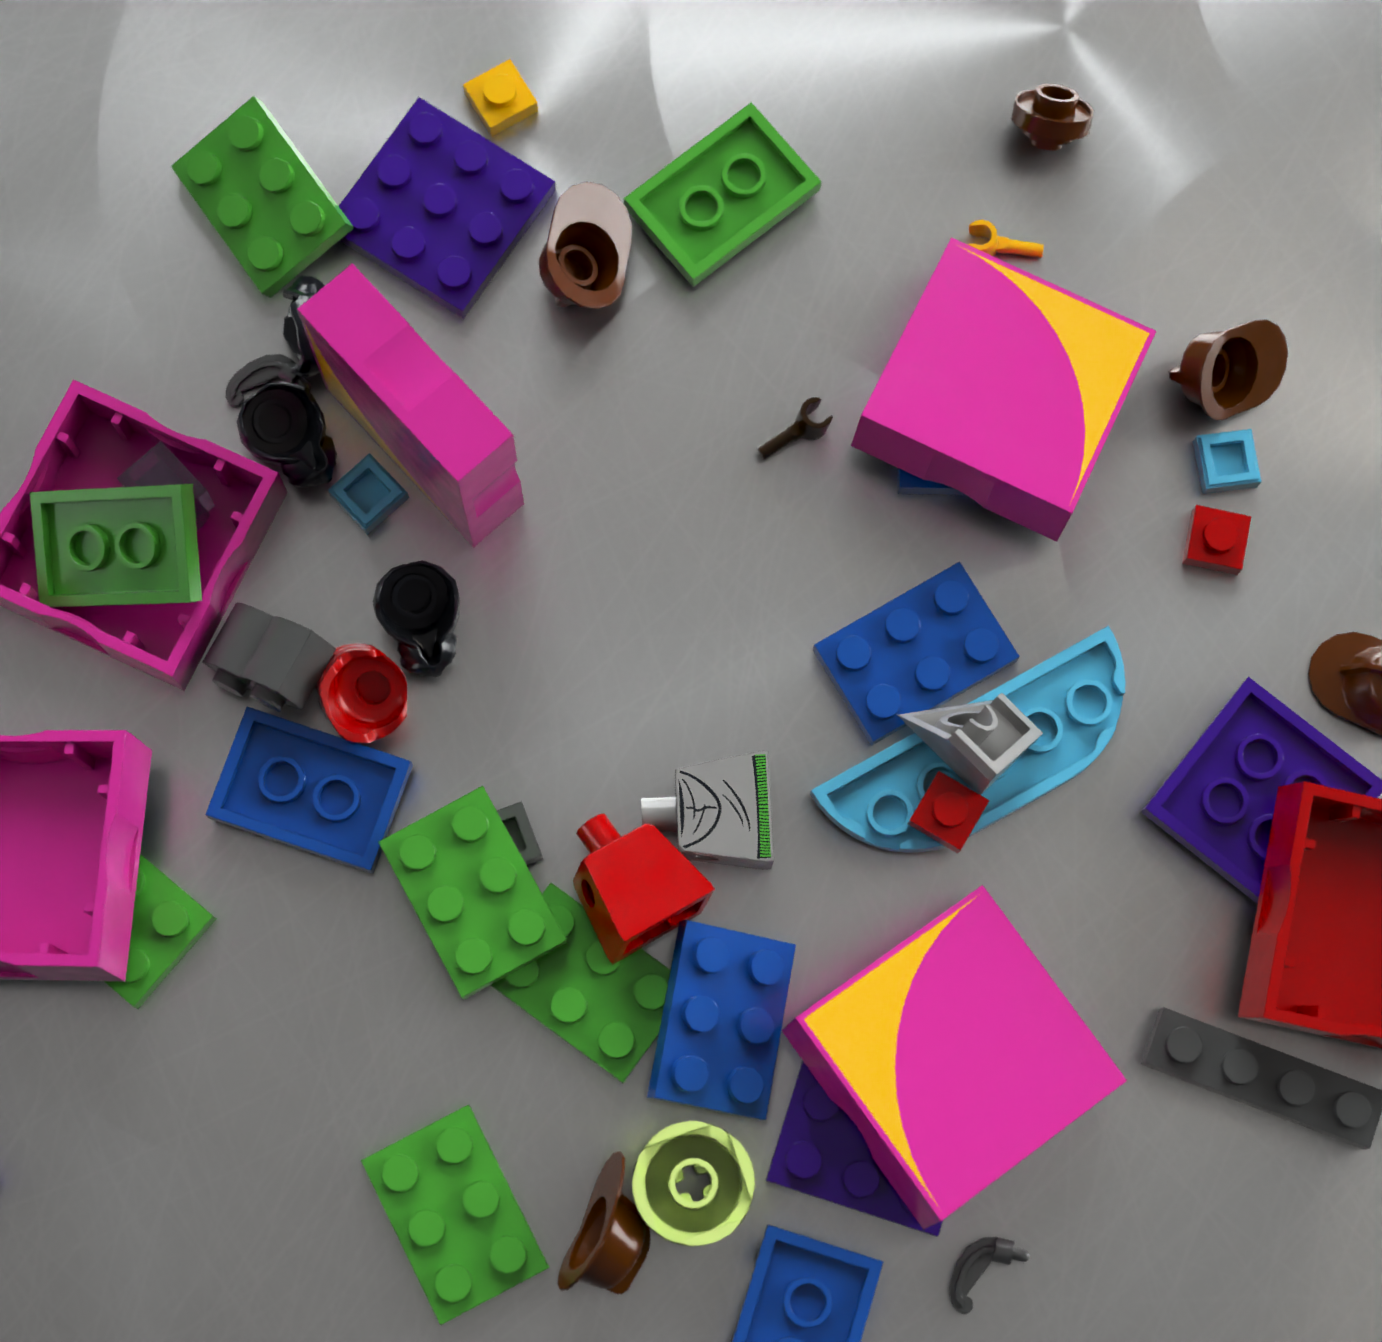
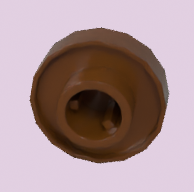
(1052, 116)

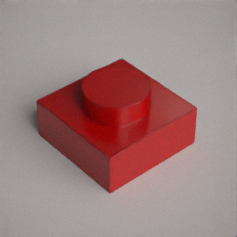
(1216, 540)
(948, 812)

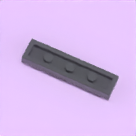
(1264, 1078)

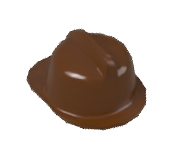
(587, 247)
(1233, 368)
(1348, 678)
(610, 1239)

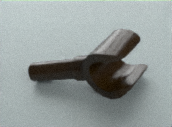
(800, 428)

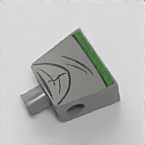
(719, 811)

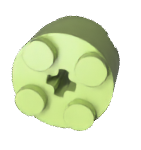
(709, 1152)

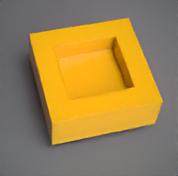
(500, 97)

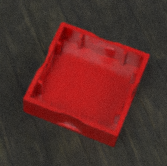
(1319, 917)

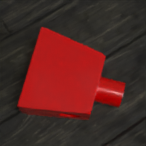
(635, 886)

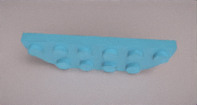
(1068, 697)

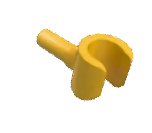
(1001, 244)

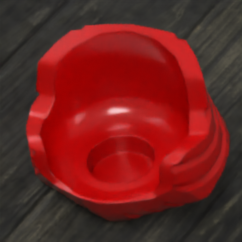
(362, 693)

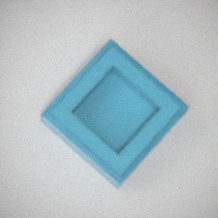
(1226, 461)
(368, 493)

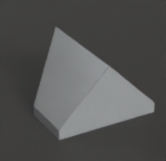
(976, 738)

